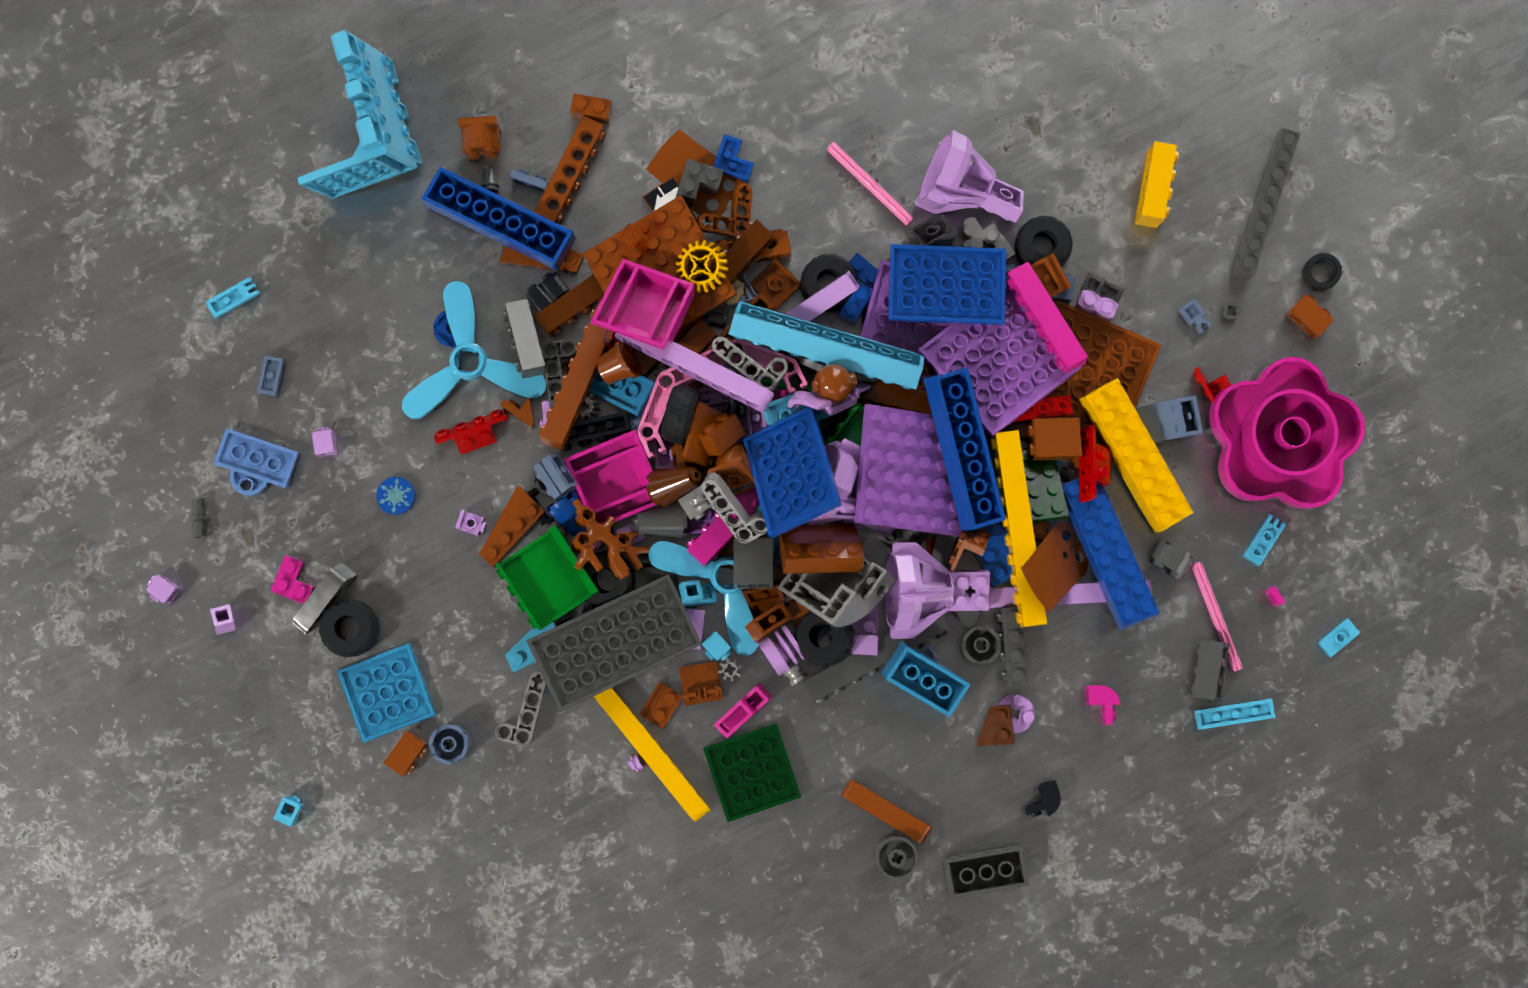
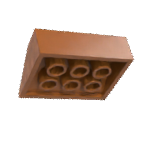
(821, 549)

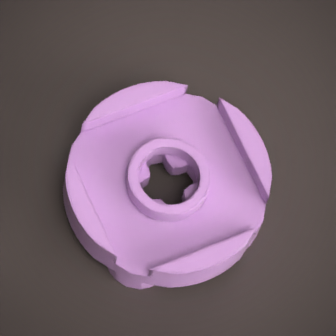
(1025, 708)

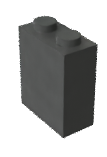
(754, 564)

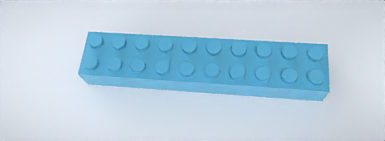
(826, 345)

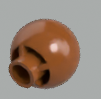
(834, 382)

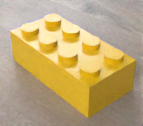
(1156, 183)

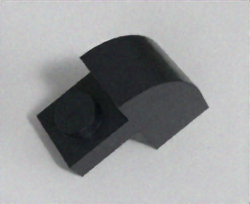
(1049, 800)

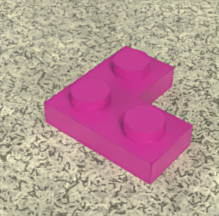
(286, 581)

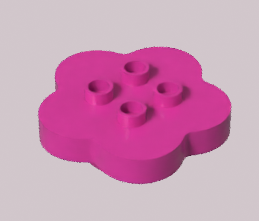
(1285, 435)

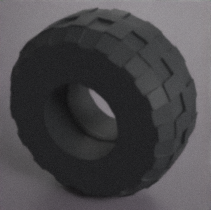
(1047, 227)
(824, 265)
(679, 413)
(620, 588)
(330, 628)
(835, 652)

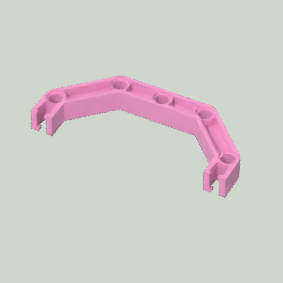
(659, 397)

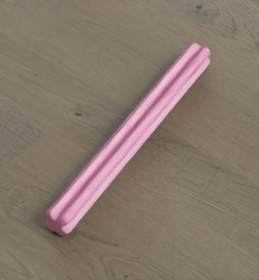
(870, 183)
(1216, 614)

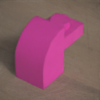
(1106, 698)

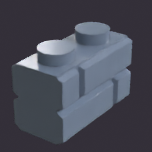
(555, 476)

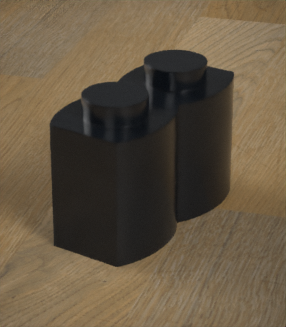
(547, 291)

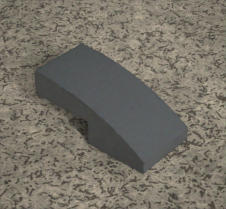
(1102, 287)

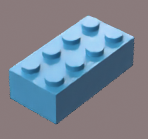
(925, 678)

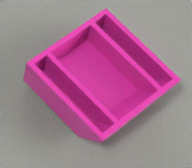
(644, 304)
(613, 477)

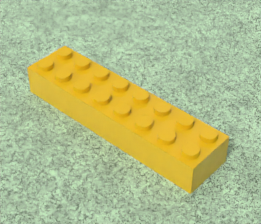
(1136, 456)

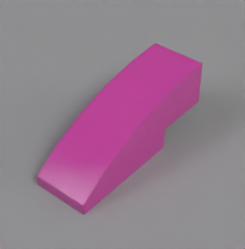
(743, 710)

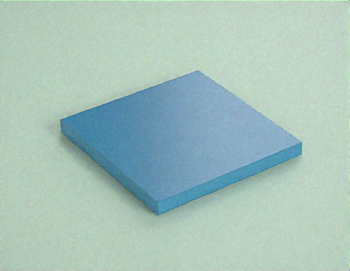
(386, 693)

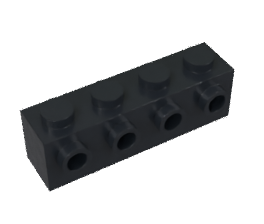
(598, 429)

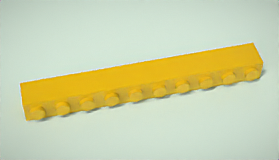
(1018, 523)

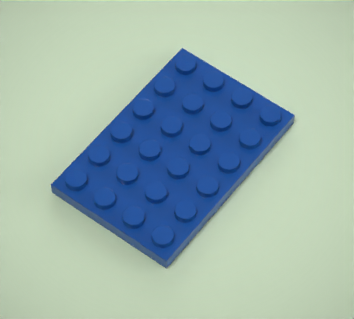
(947, 284)
(792, 472)

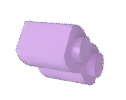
(1093, 304)

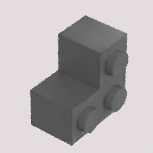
(698, 177)

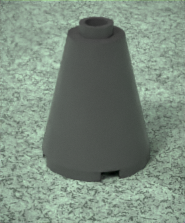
(662, 521)

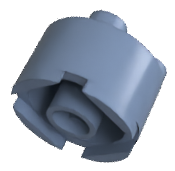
(440, 748)

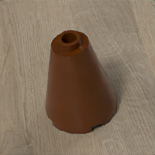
(671, 484)

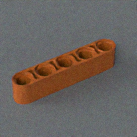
(886, 811)

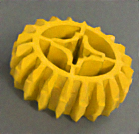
(706, 261)

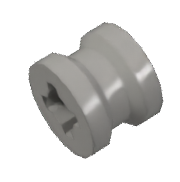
(795, 674)

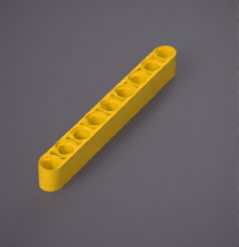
(653, 754)

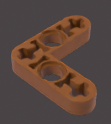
(731, 223)

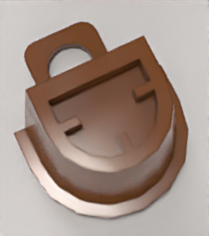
(618, 364)

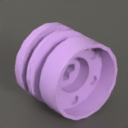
(781, 649)

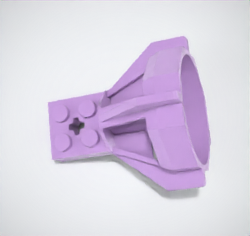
(957, 183)
(844, 461)
(921, 599)

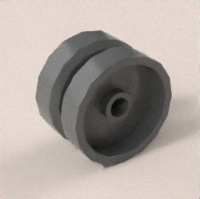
(899, 868)

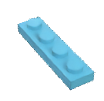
(1234, 714)

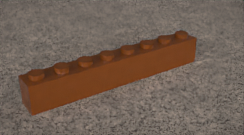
(574, 387)

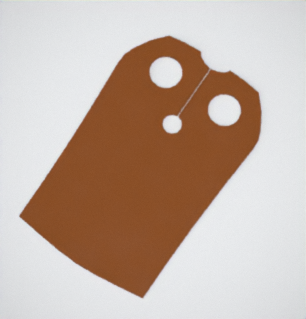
(671, 162)
(1049, 571)

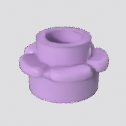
(636, 762)

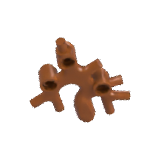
(597, 532)

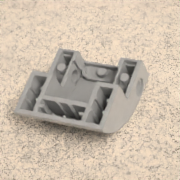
(839, 596)

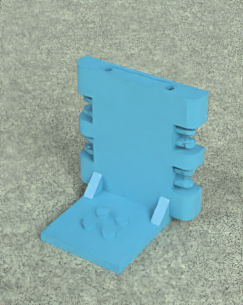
(383, 137)

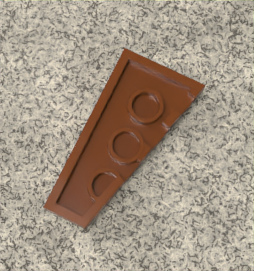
(570, 264)
(515, 521)

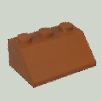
(694, 452)

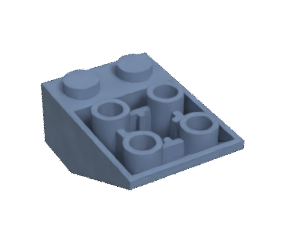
(1172, 419)

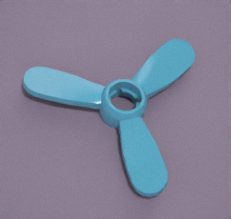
(436, 388)
(677, 560)

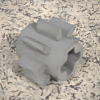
(732, 665)

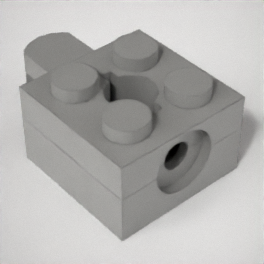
(985, 238)
(695, 503)

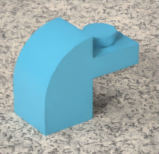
(696, 594)

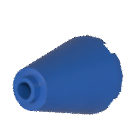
(565, 512)

